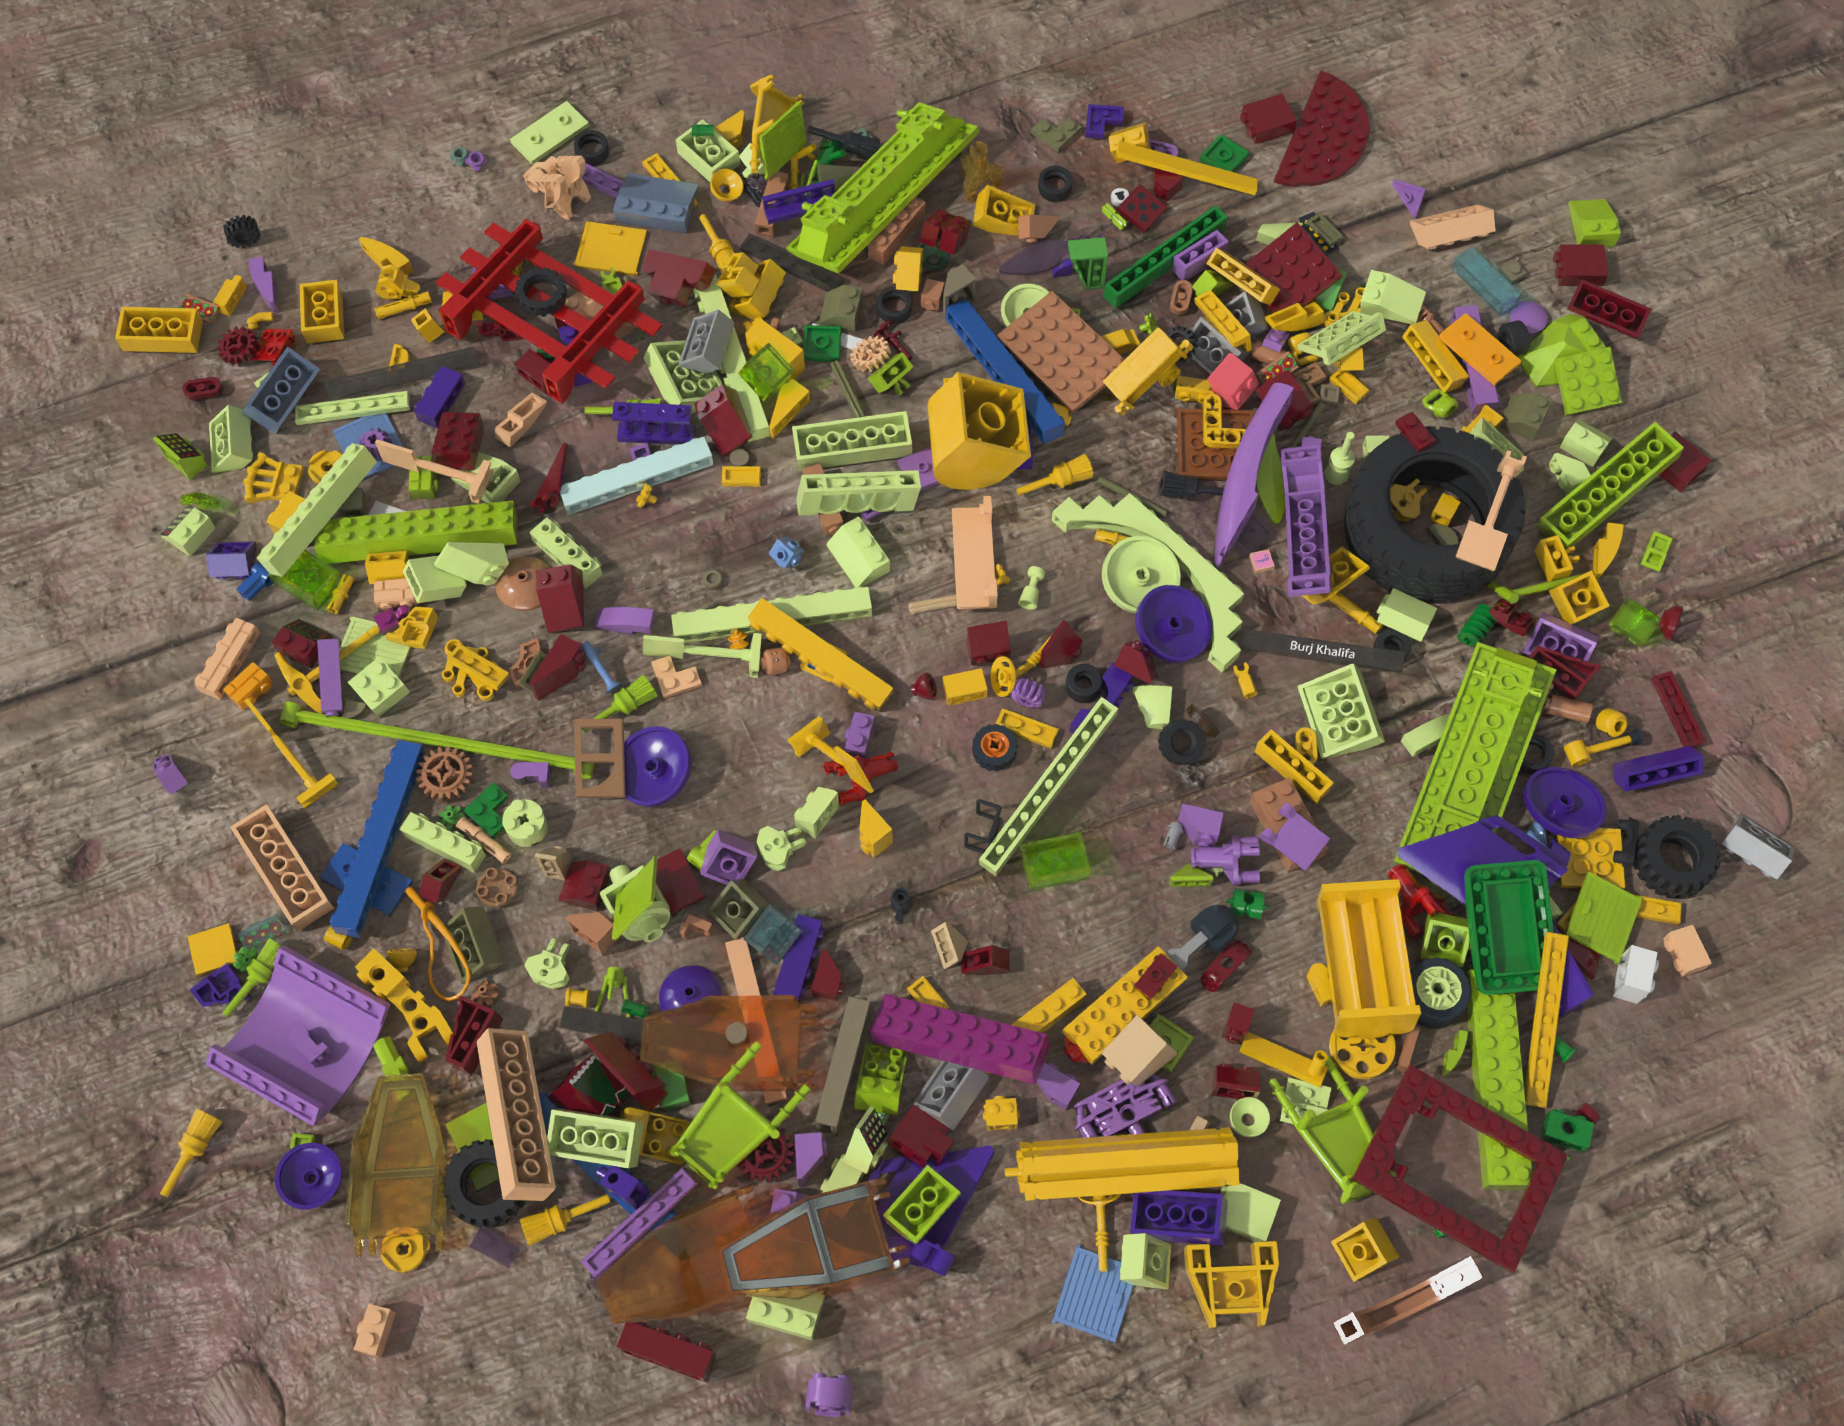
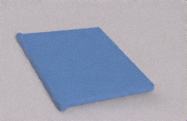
(352, 431)
(1092, 1298)

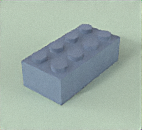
(281, 390)

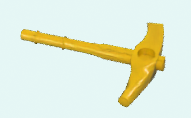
(302, 685)

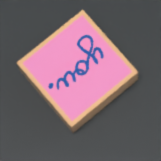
(1261, 561)

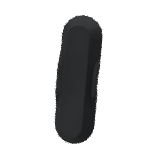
(1628, 855)

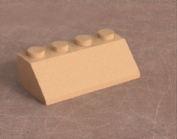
(1453, 226)

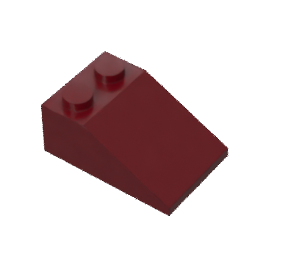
(724, 419)
(561, 597)
(559, 667)

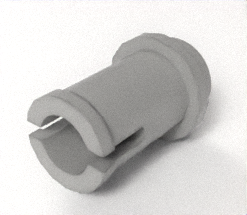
(1173, 835)

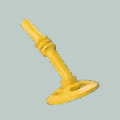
(1008, 675)
(1100, 1202)

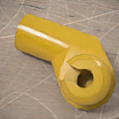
(259, 317)

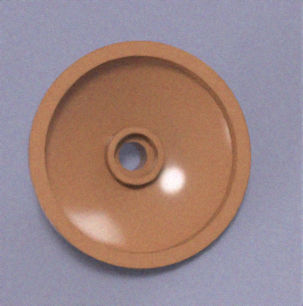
(516, 592)

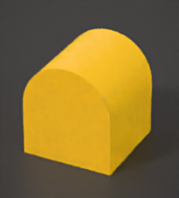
(977, 432)

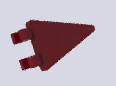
(552, 483)

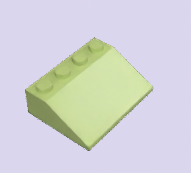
(677, 383)
(1341, 712)

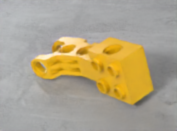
(396, 990)

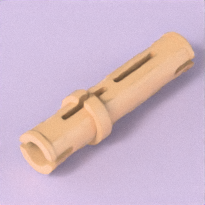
(477, 834)

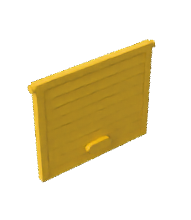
(610, 247)

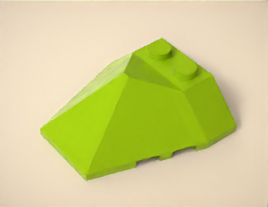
(1560, 339)

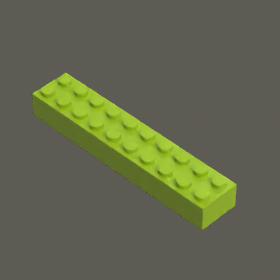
(416, 531)
(1498, 1083)

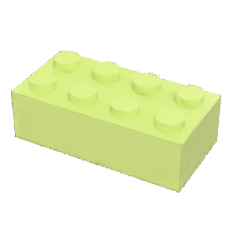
(594, 1138)

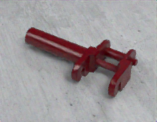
(892, 338)

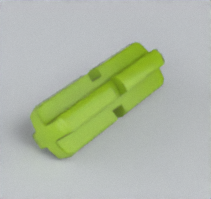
(1116, 218)

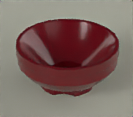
(1670, 621)

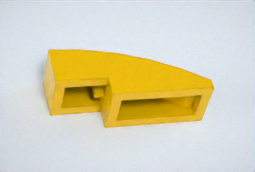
(385, 255)
(1296, 317)
(1606, 548)

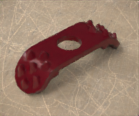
(1216, 974)

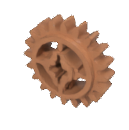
(443, 762)

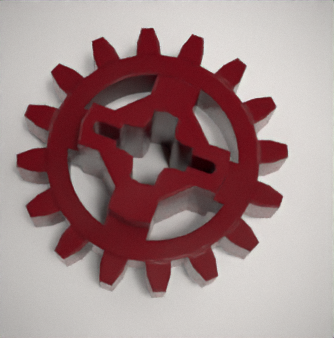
(237, 345)

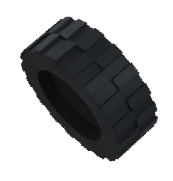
(1166, 742)

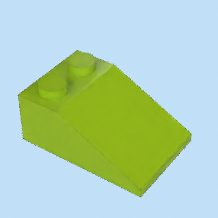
(1594, 222)

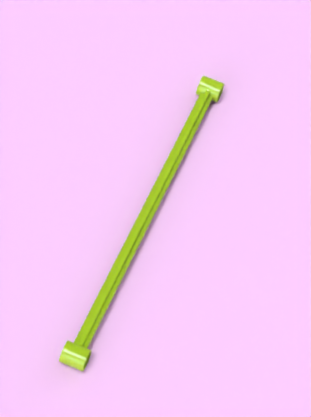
(293, 713)

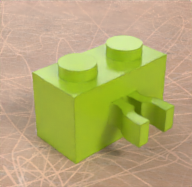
(891, 374)

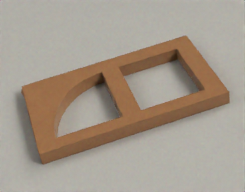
(615, 784)

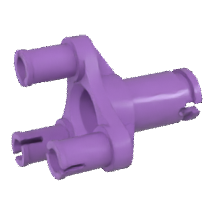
(1227, 857)

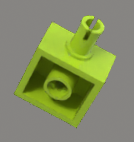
(1454, 947)

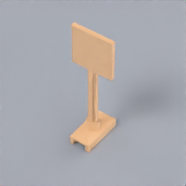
(406, 459)
(1482, 543)

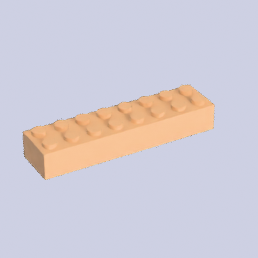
(515, 1115)

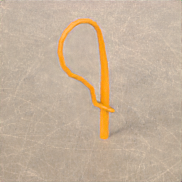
(427, 914)

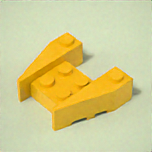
(1233, 1287)

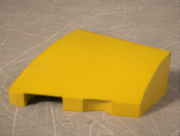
(415, 628)

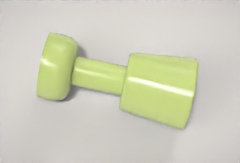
(1030, 593)

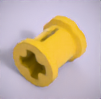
(577, 997)

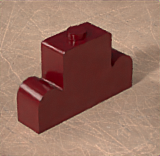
(676, 276)

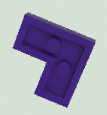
(1099, 116)

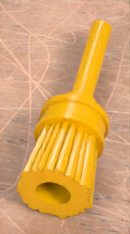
(721, 248)
(1063, 475)
(192, 1144)
(555, 1220)

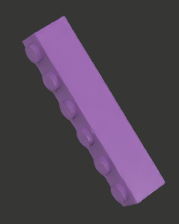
(1479, 390)

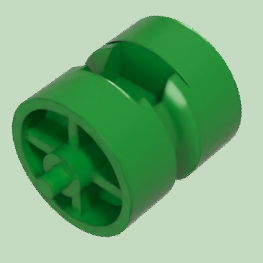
(1246, 903)

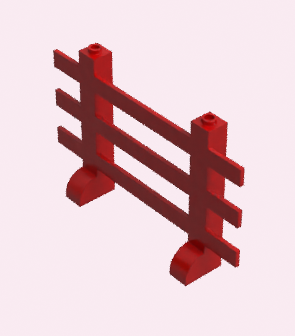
(593, 334)

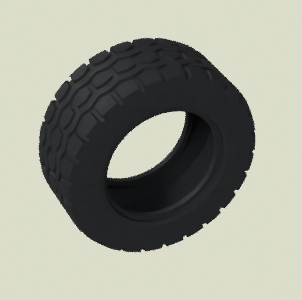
(1398, 558)

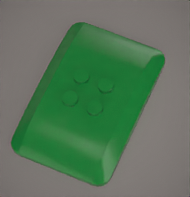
(1507, 924)

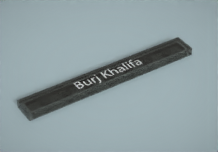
(1323, 650)

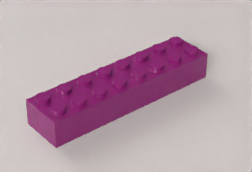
(960, 1038)

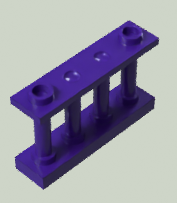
(653, 432)

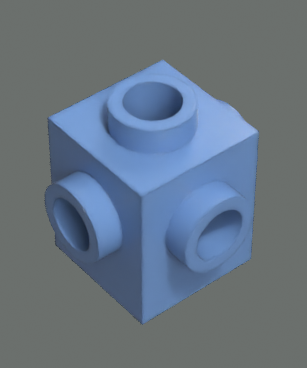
(786, 552)

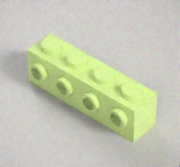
(565, 551)
(443, 842)

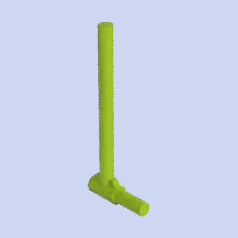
(1513, 595)

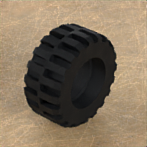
(1694, 840)
(456, 1194)

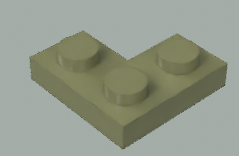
(1057, 137)

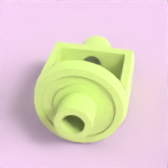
(651, 921)

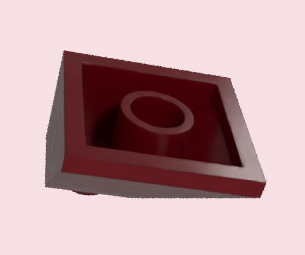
(1061, 647)

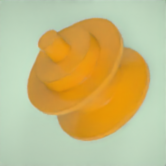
(737, 639)

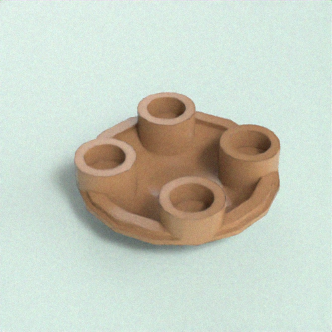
(496, 887)

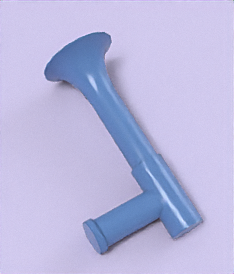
(593, 654)

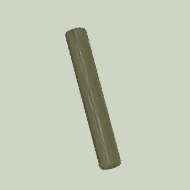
(847, 389)

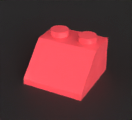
(1233, 382)

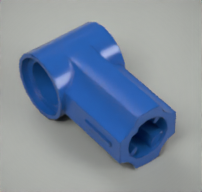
(255, 582)

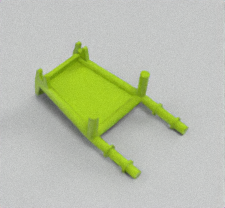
(728, 1128)
(1335, 1135)

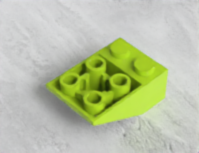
(881, 1078)

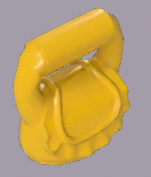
(1293, 342)

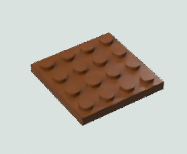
(1194, 456)

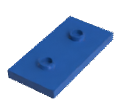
(390, 889)

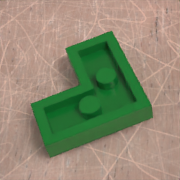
(483, 810)

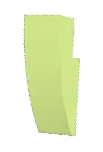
(1425, 736)

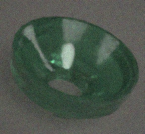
(929, 252)

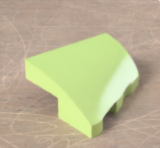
(1269, 232)
(1154, 704)

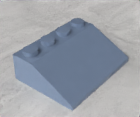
(655, 203)

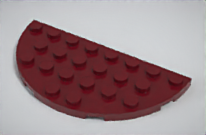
(1327, 137)

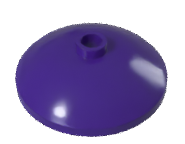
(687, 978)
(297, 1168)

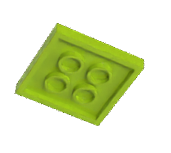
(1587, 381)

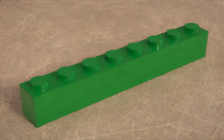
(1161, 258)

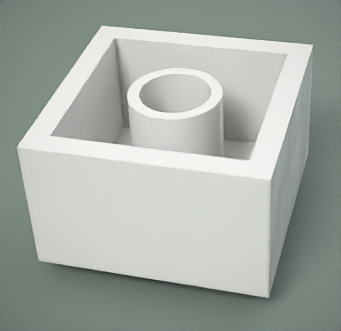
(1635, 974)

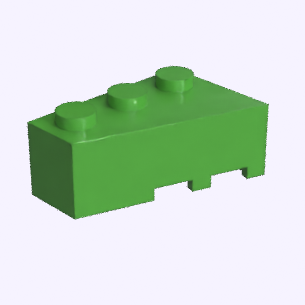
(1090, 261)

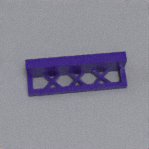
(787, 209)

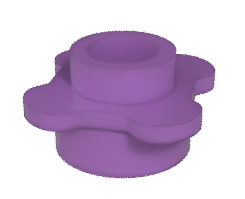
(475, 155)

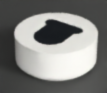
(1118, 196)

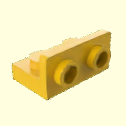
(1192, 389)

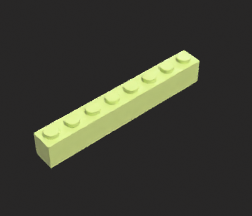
(316, 510)

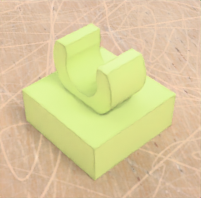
(793, 335)

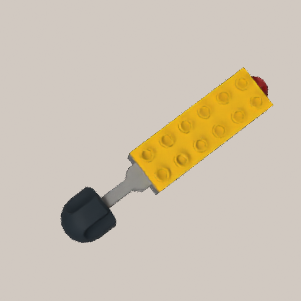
(1106, 1017)

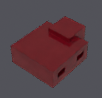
(921, 1137)

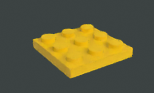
(1595, 856)

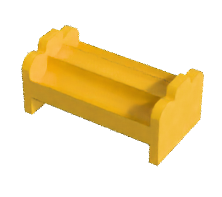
(1367, 959)

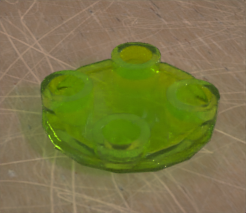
(202, 499)

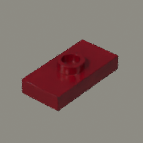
(1155, 976)

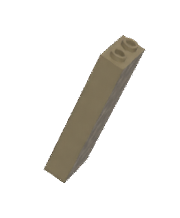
(843, 1065)

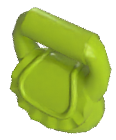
(1442, 407)

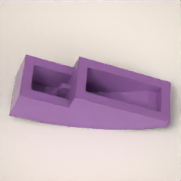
(264, 281)
(625, 619)

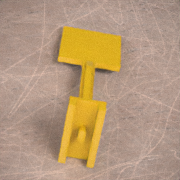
(812, 736)
(316, 789)

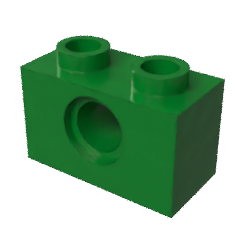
(1554, 1133)

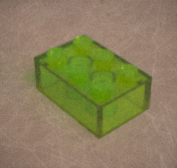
(1054, 861)

